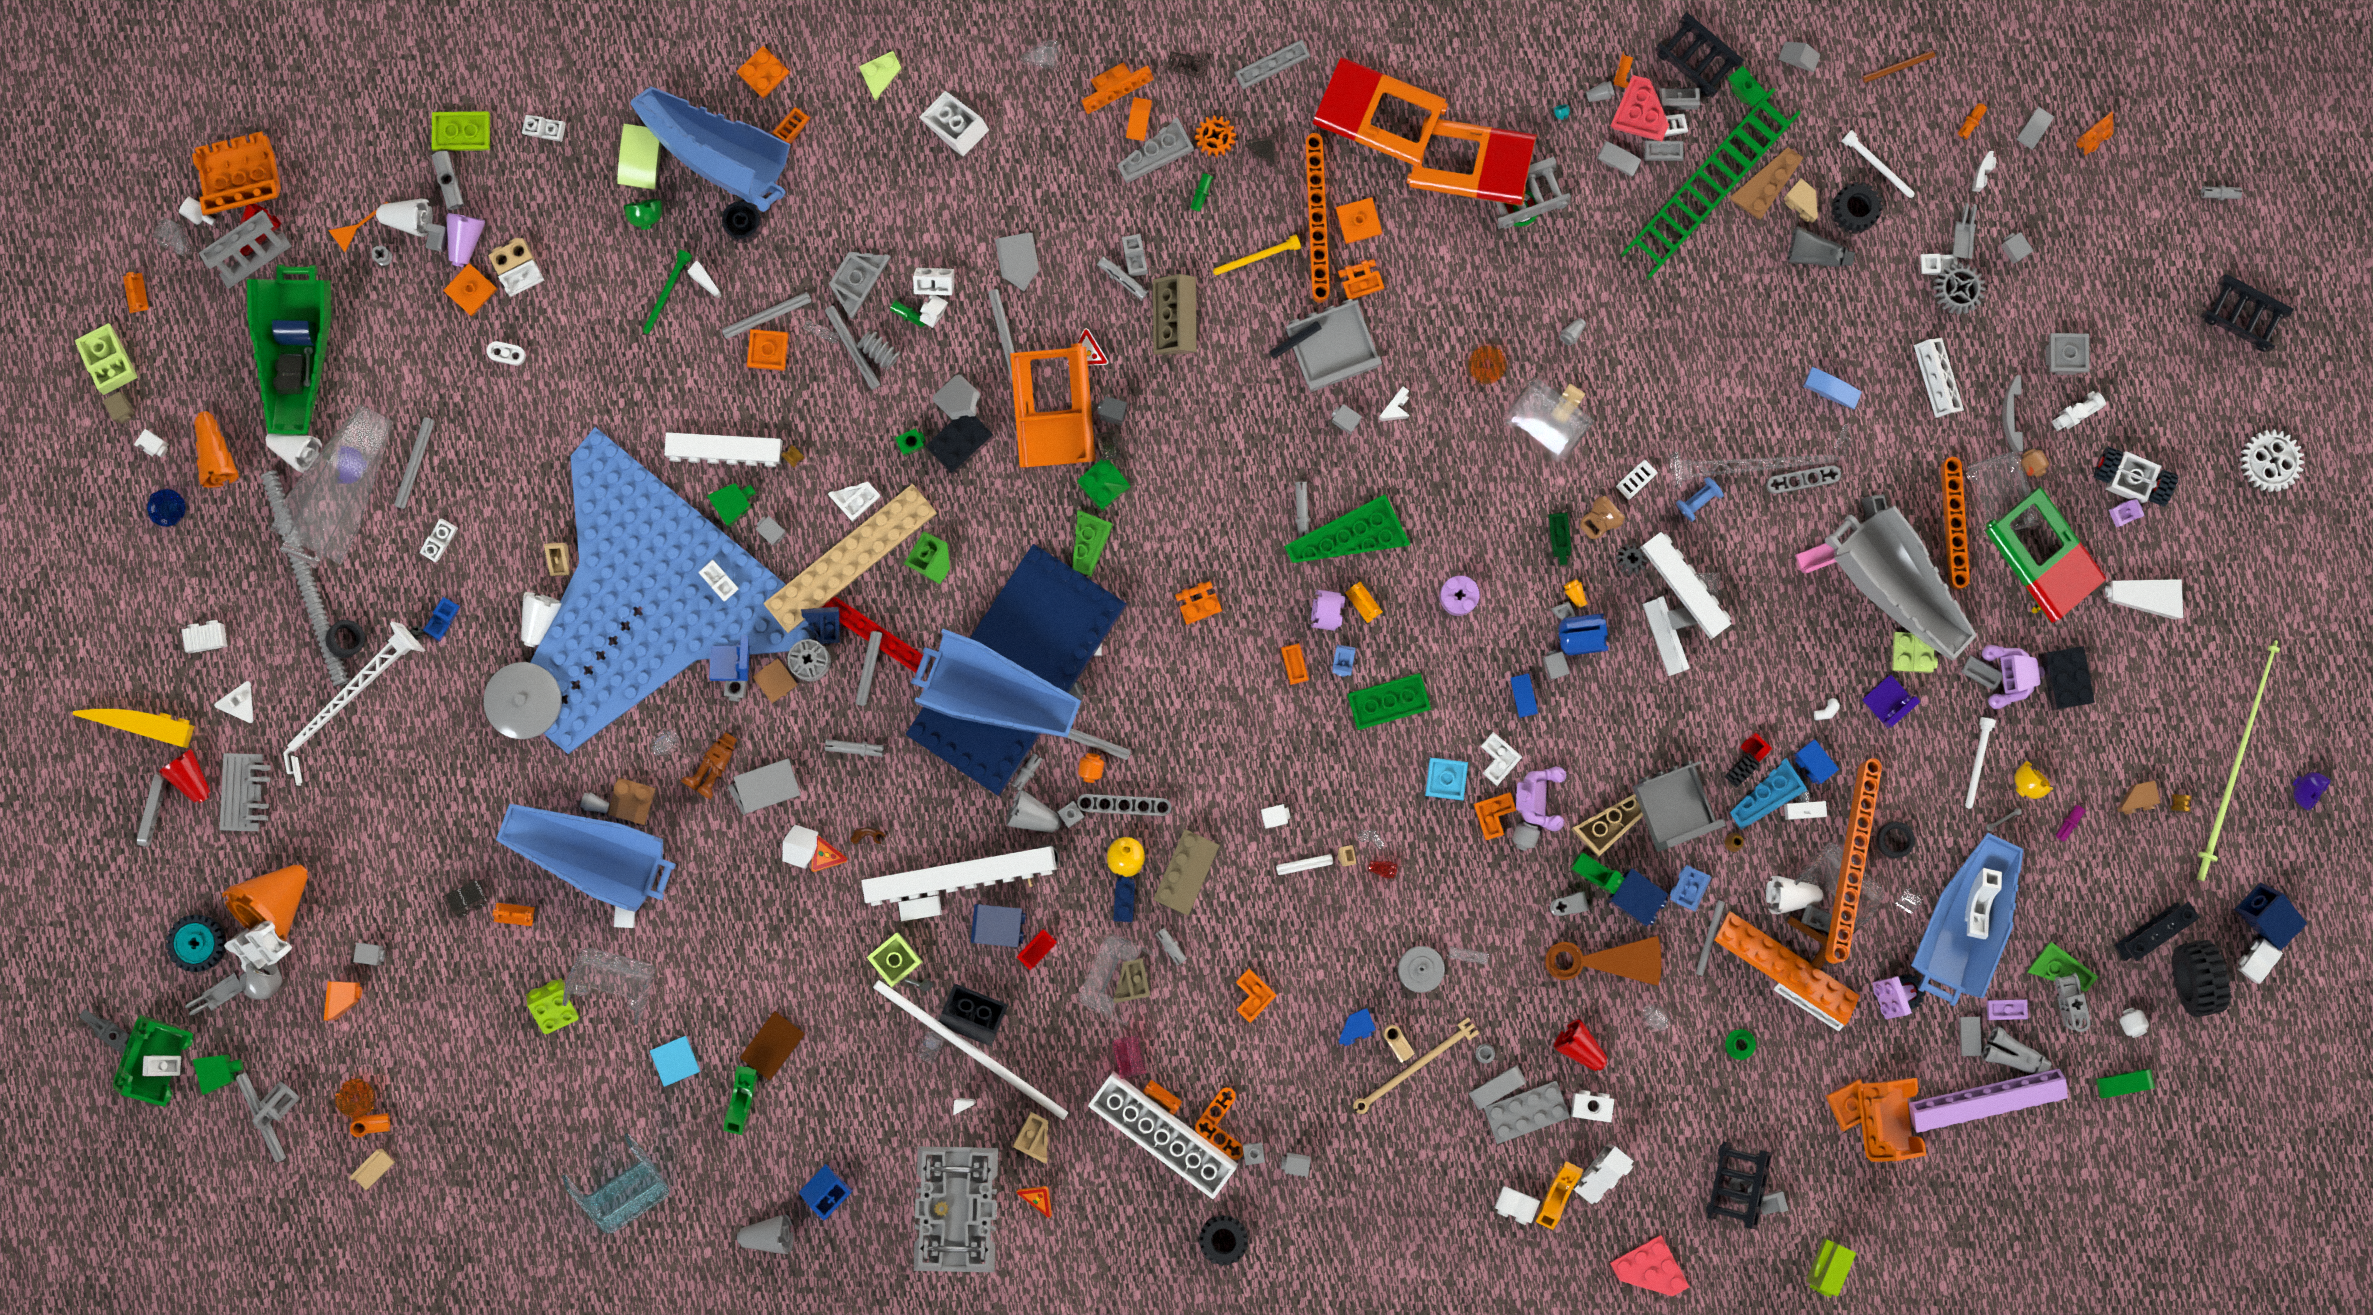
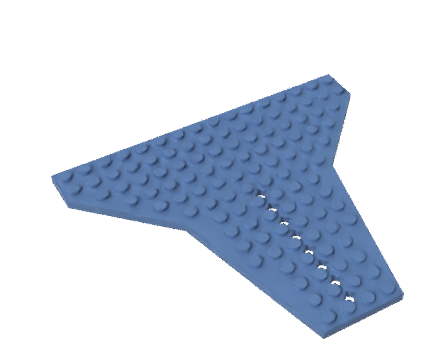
(645, 551)

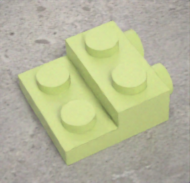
(1912, 654)

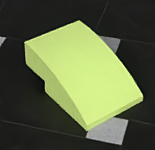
(638, 157)
(105, 359)

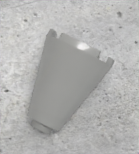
(1032, 814)
(768, 1235)

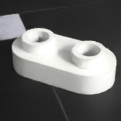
(506, 354)

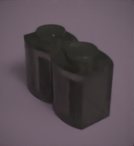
(290, 374)
(465, 899)

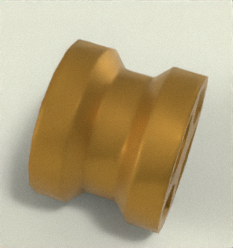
(792, 456)
(2181, 803)

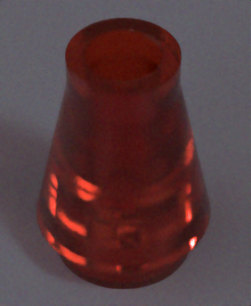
(1385, 869)

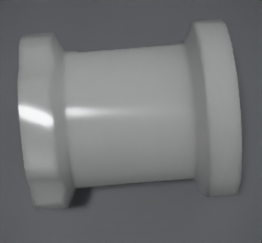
(382, 261)

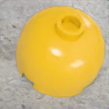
(2031, 782)
(1125, 856)

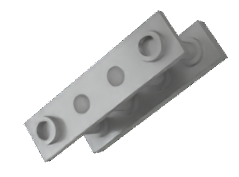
(1560, 201)
(238, 238)

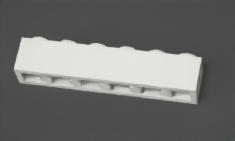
(723, 448)
(1685, 585)

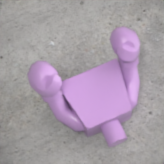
(2018, 671)
(1532, 797)

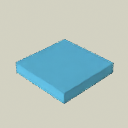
(1446, 779)
(675, 1061)

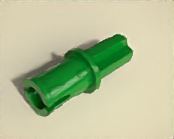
(1201, 192)
(907, 313)

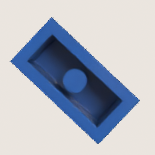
(1816, 762)

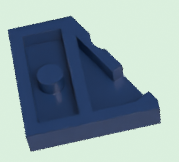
(823, 623)

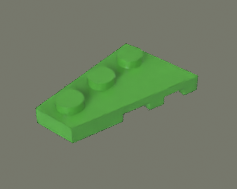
(1090, 541)
(2056, 962)

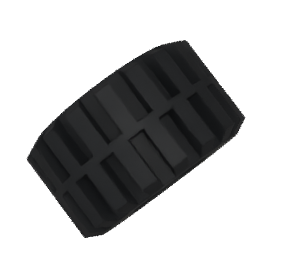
(1864, 194)
(1233, 1254)

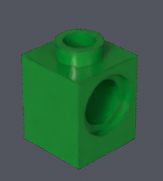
(902, 442)

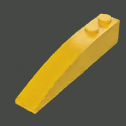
(149, 725)

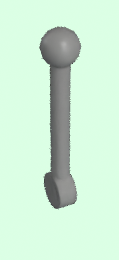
(308, 351)
(1989, 827)

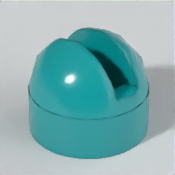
(1562, 111)

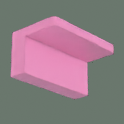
(1815, 558)

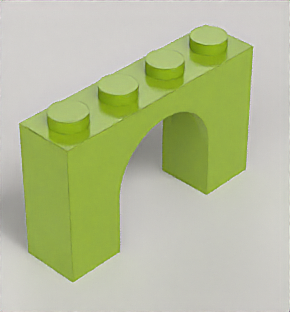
(1830, 1268)

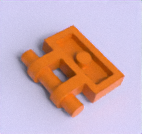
(1362, 285)
(1200, 608)

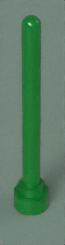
(682, 259)

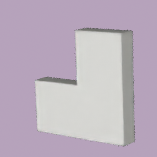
(1504, 757)

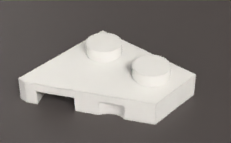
(855, 499)

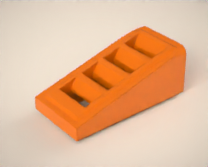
(785, 124)

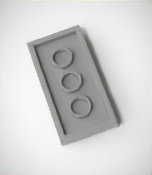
(1526, 1112)

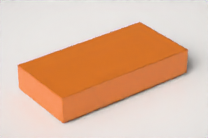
(1294, 664)

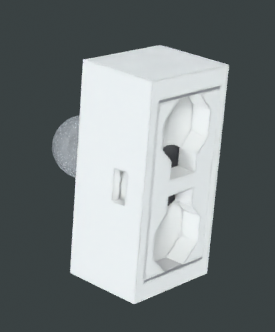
(1805, 808)

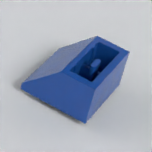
(825, 1192)

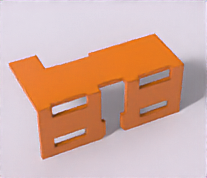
(1620, 77)

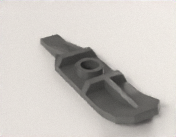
(103, 1028)

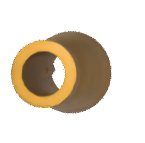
(1729, 842)

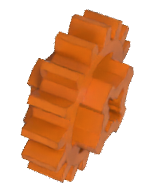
(1222, 132)

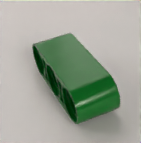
(2125, 1083)

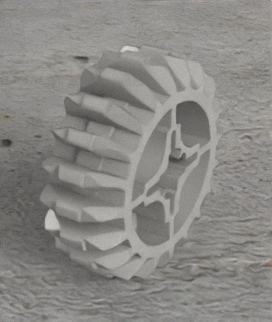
(1962, 294)

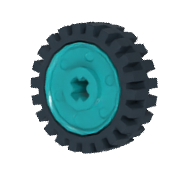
(199, 929)

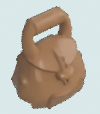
(1603, 516)

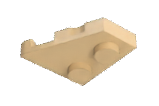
(1033, 1137)

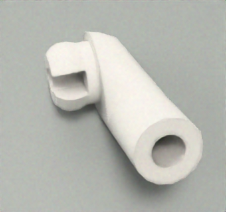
(1829, 712)

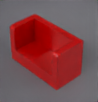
(1037, 949)

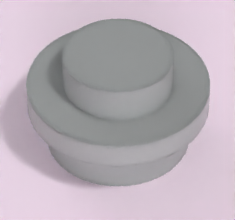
(1485, 1053)

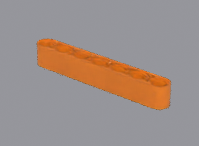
(1958, 514)

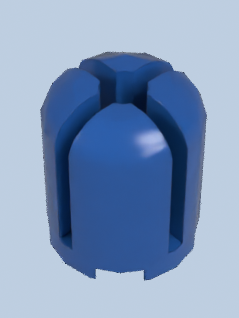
(1583, 634)

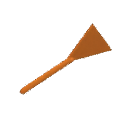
(345, 234)

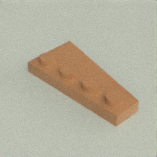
(1765, 186)

